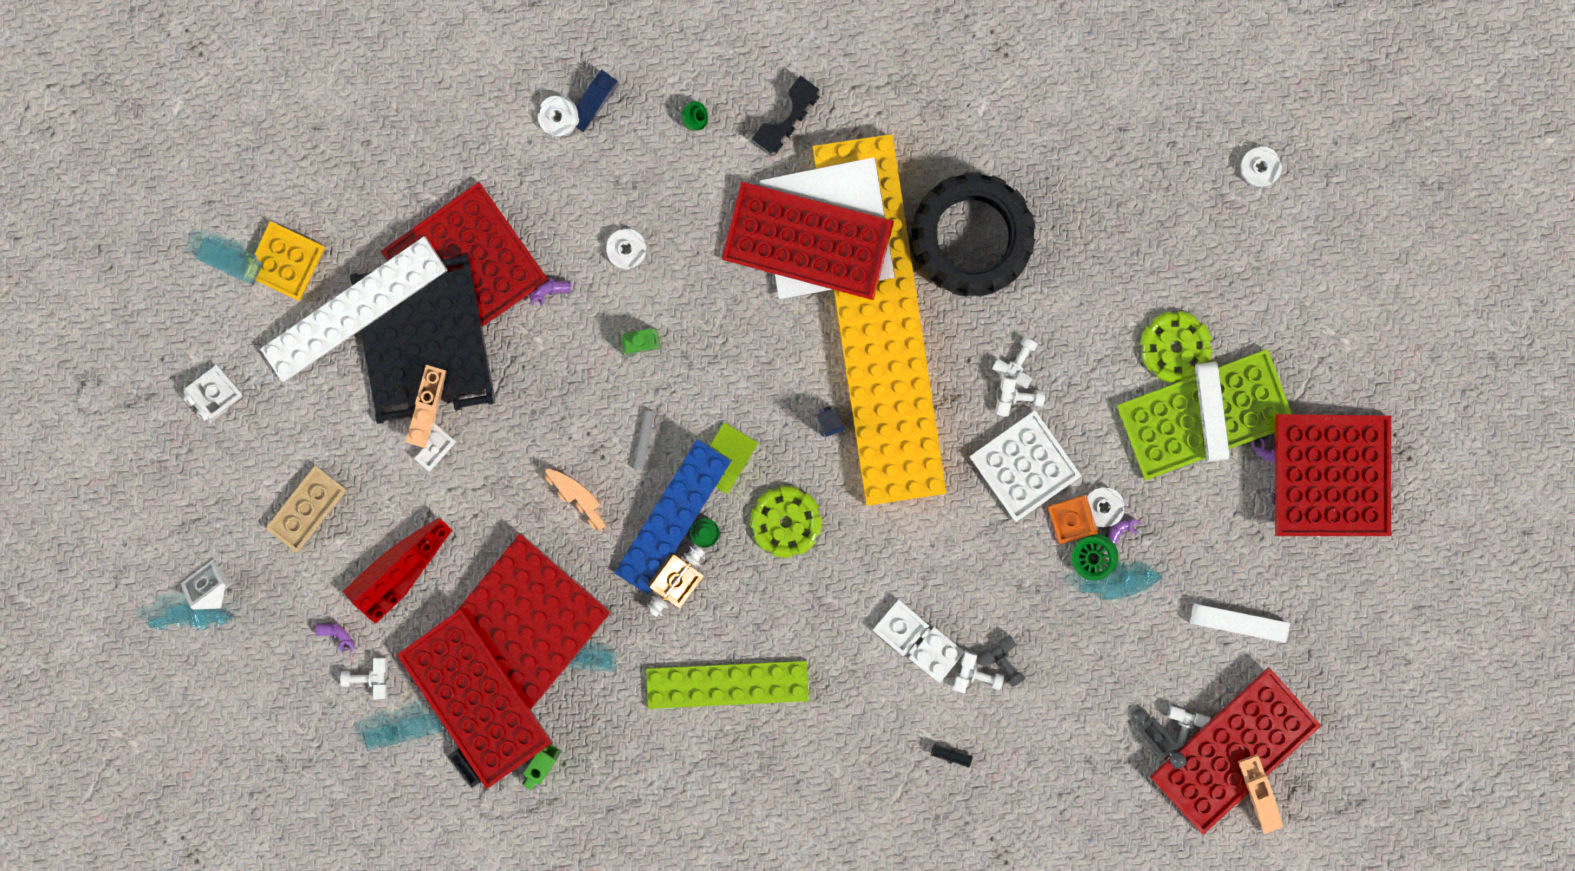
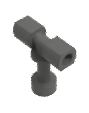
(1000, 654)

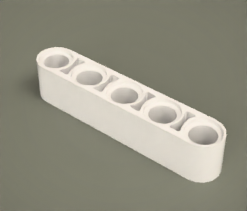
(1212, 411)
(1239, 623)

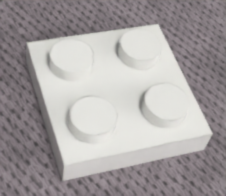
(900, 627)

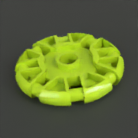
(1164, 341)
(797, 516)

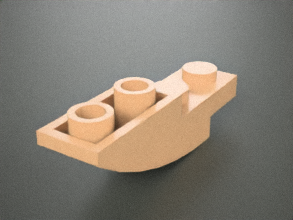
(426, 406)
(570, 490)
(1260, 794)

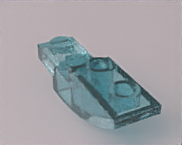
(1128, 585)
(197, 618)
(594, 660)
(402, 731)

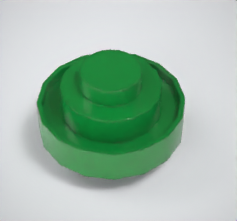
(694, 116)
(704, 533)

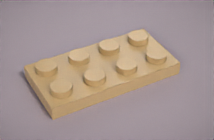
(306, 509)

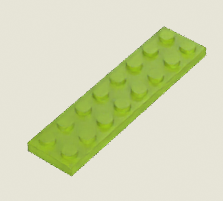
(727, 684)

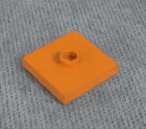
(1072, 519)

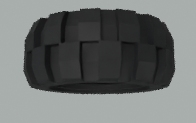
(998, 195)

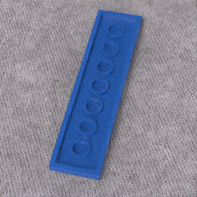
(673, 514)

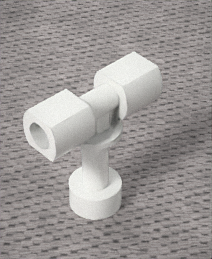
(1015, 368)
(1011, 395)
(969, 673)
(375, 678)
(1187, 721)

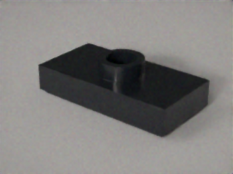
(464, 767)

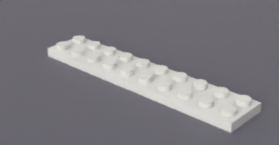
(354, 309)

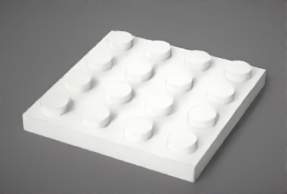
(1025, 466)

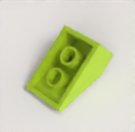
(737, 448)

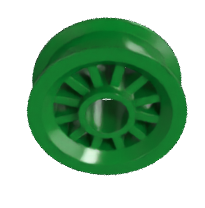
(1108, 546)

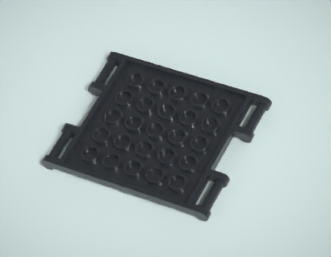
(430, 328)

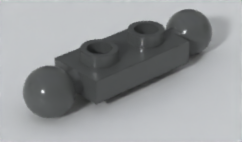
(1159, 738)

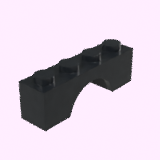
(770, 136)

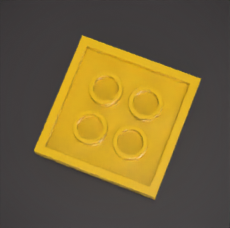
(287, 260)

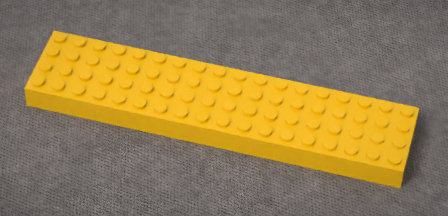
(887, 354)

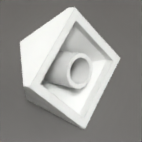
(206, 587)

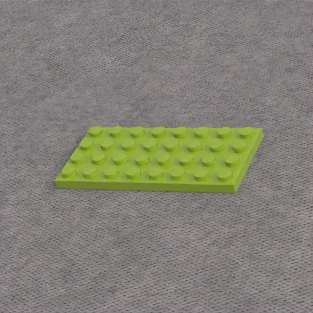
(1168, 424)

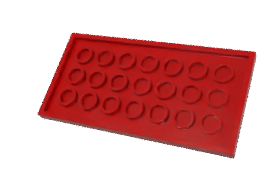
(808, 240)
(474, 698)
(1258, 721)

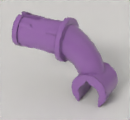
(549, 288)
(1263, 452)
(1117, 529)
(336, 631)

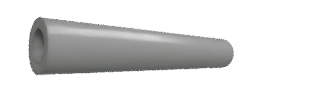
(643, 440)

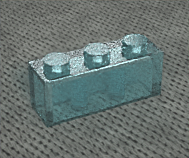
(229, 259)

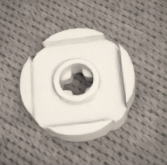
(548, 111)
(1256, 156)
(627, 260)
(1115, 506)

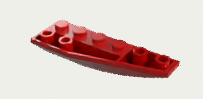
(396, 571)

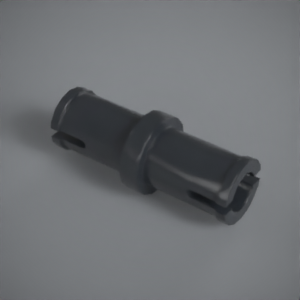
(951, 755)

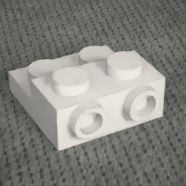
(211, 394)
(935, 654)

